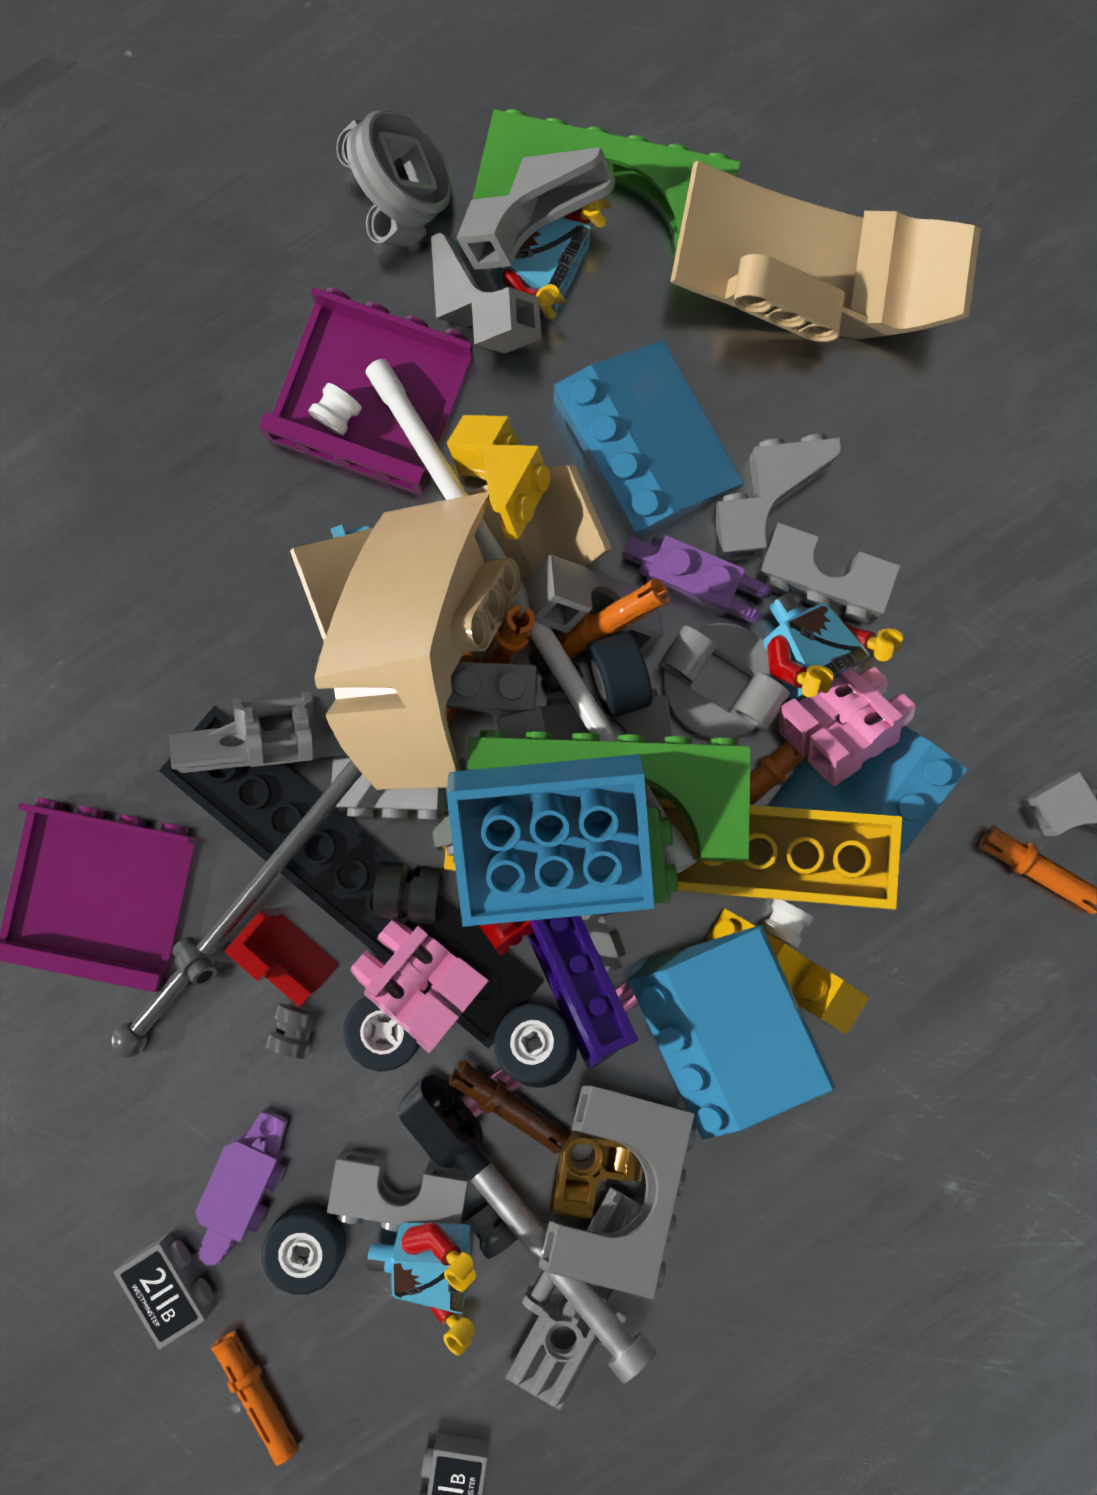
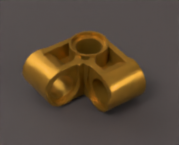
(577, 1182)

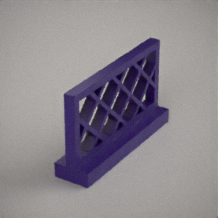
(582, 987)

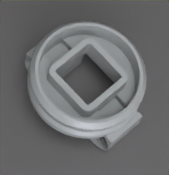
(399, 205)
(743, 649)

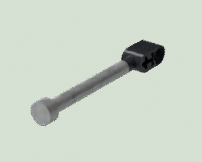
(450, 1138)

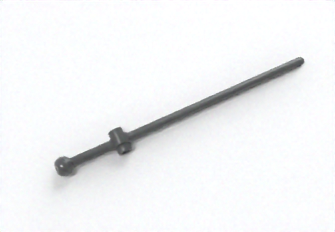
(195, 959)

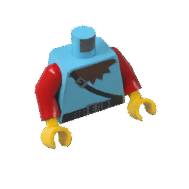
(553, 255)
(818, 645)
(431, 1269)

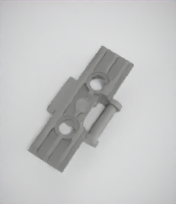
(248, 745)
(539, 1364)

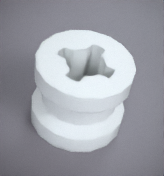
(335, 409)
(787, 922)

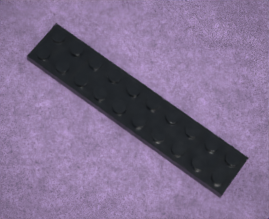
(340, 872)

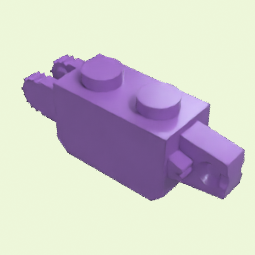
(696, 576)
(239, 1185)

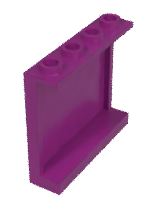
(337, 349)
(97, 895)

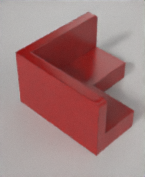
(283, 954)

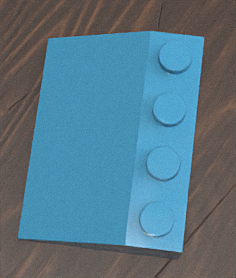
(646, 438)
(900, 781)
(550, 840)
(731, 1031)

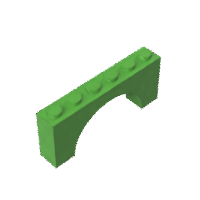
(652, 168)
(701, 780)

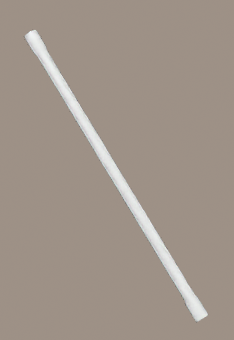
(394, 395)

